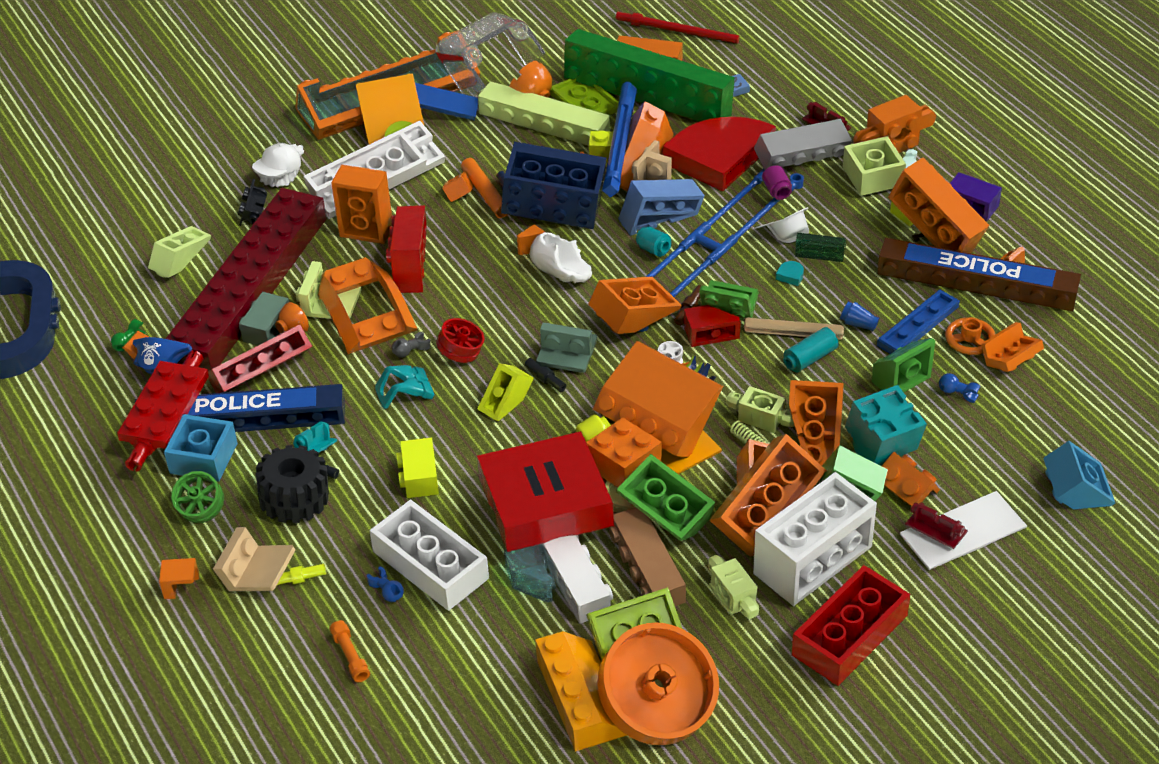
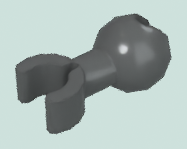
(402, 347)

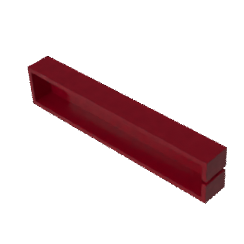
(251, 268)

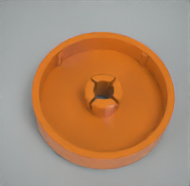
(641, 706)

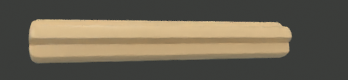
(789, 328)

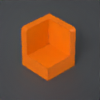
(177, 572)

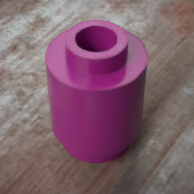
(777, 182)

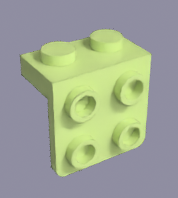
(309, 299)

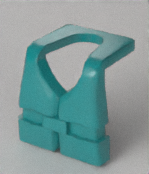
(414, 383)

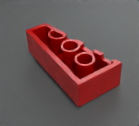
(407, 248)

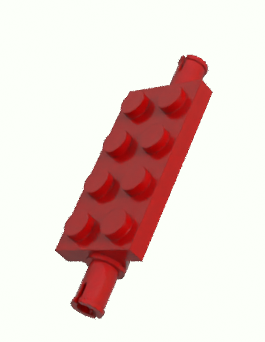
(161, 406)

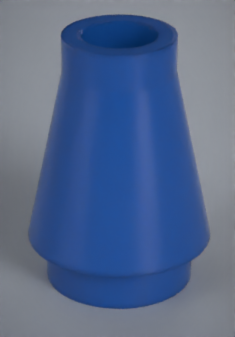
(857, 316)

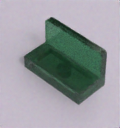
(820, 247)

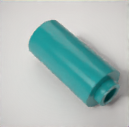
(810, 349)

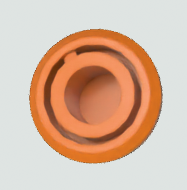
(290, 317)

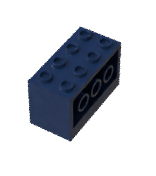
(553, 185)

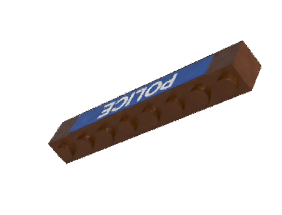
(979, 274)

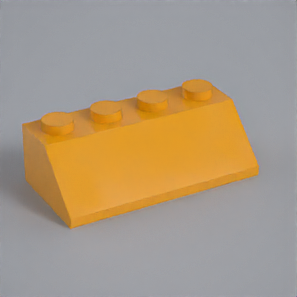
(572, 676)

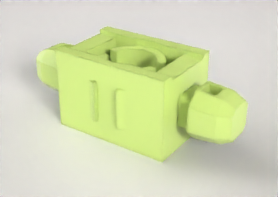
(760, 409)
(733, 586)

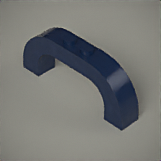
(37, 341)

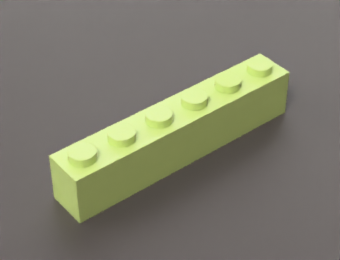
(541, 113)

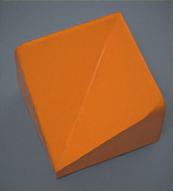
(457, 187)

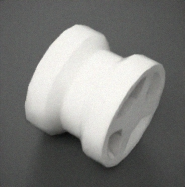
(672, 350)

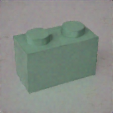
(260, 320)

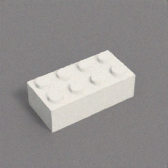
(429, 554)

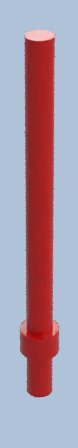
(638, 19)

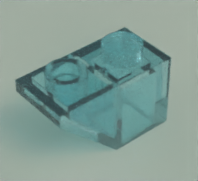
(528, 572)

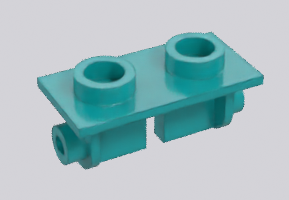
(315, 438)

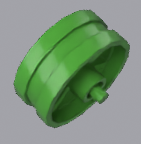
(197, 496)

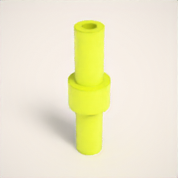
(299, 574)

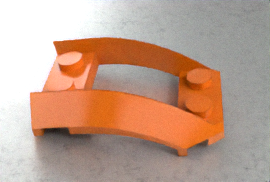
(373, 330)

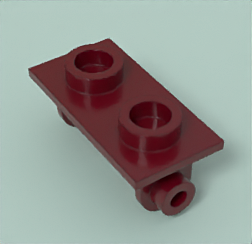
(819, 114)
(936, 527)

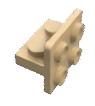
(652, 165)

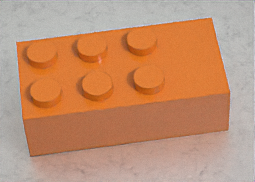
(937, 208)
(770, 485)

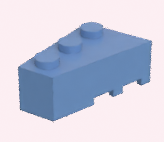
(659, 201)

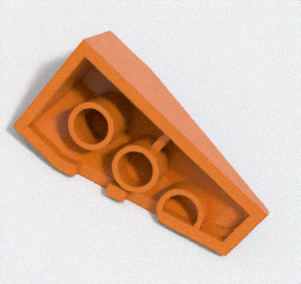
(645, 126)
(817, 416)

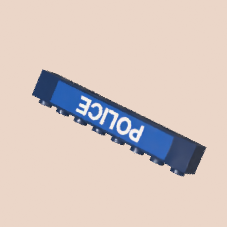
(274, 407)

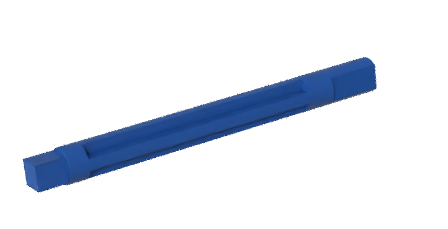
(619, 139)

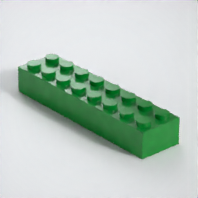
(658, 78)

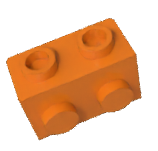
(1010, 348)
(907, 481)

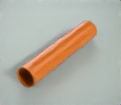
(483, 186)

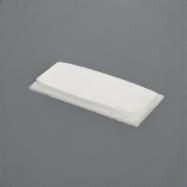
(986, 522)

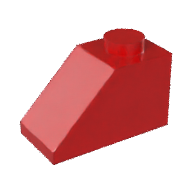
(710, 325)

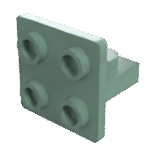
(566, 347)

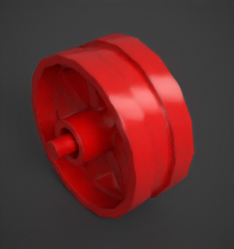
(457, 338)

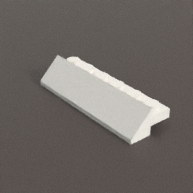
(399, 154)

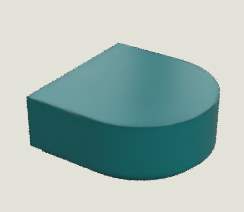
(790, 272)

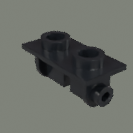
(254, 203)

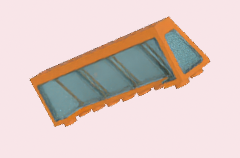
(337, 106)

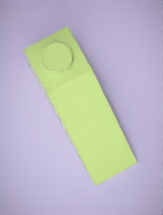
(176, 251)

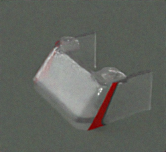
(461, 53)

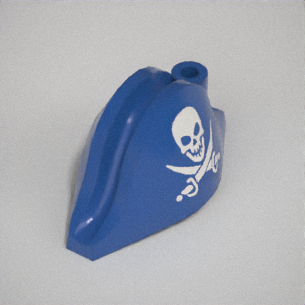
(153, 350)

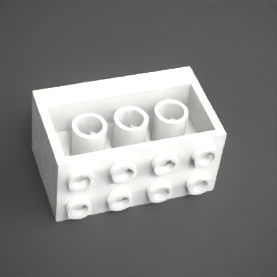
(814, 538)

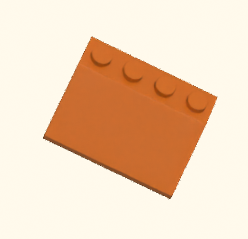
(659, 398)

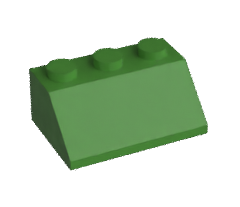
(667, 498)

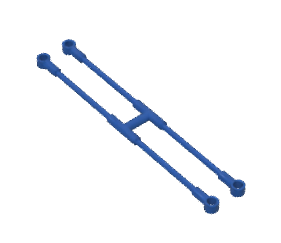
(719, 249)

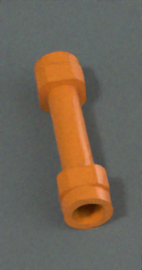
(357, 666)

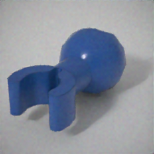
(950, 383)
(391, 590)

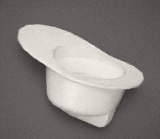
(787, 228)

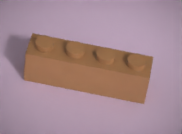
(646, 555)

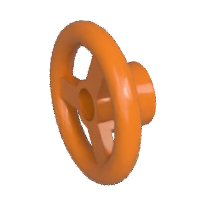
(970, 332)

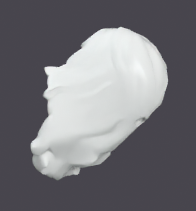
(559, 258)

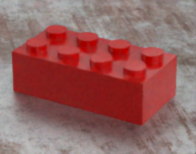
(850, 625)

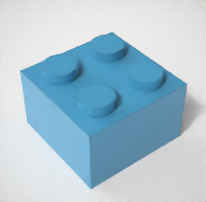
(201, 446)

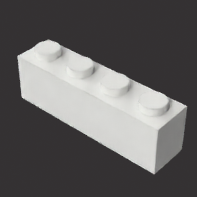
(576, 576)

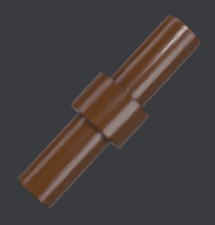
(689, 302)

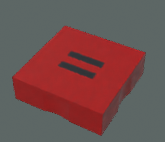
(545, 491)

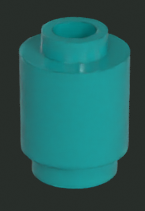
(653, 241)

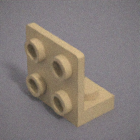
(250, 566)

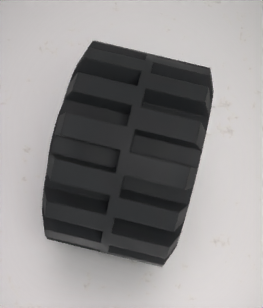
(292, 483)

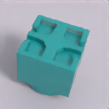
(884, 425)

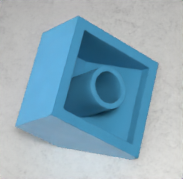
(1077, 478)

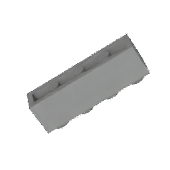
(802, 144)

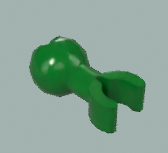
(120, 339)

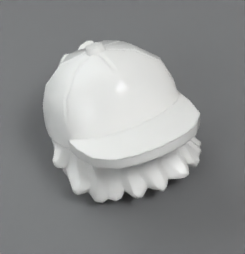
(279, 164)

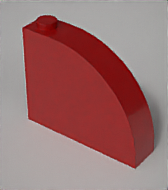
(716, 149)

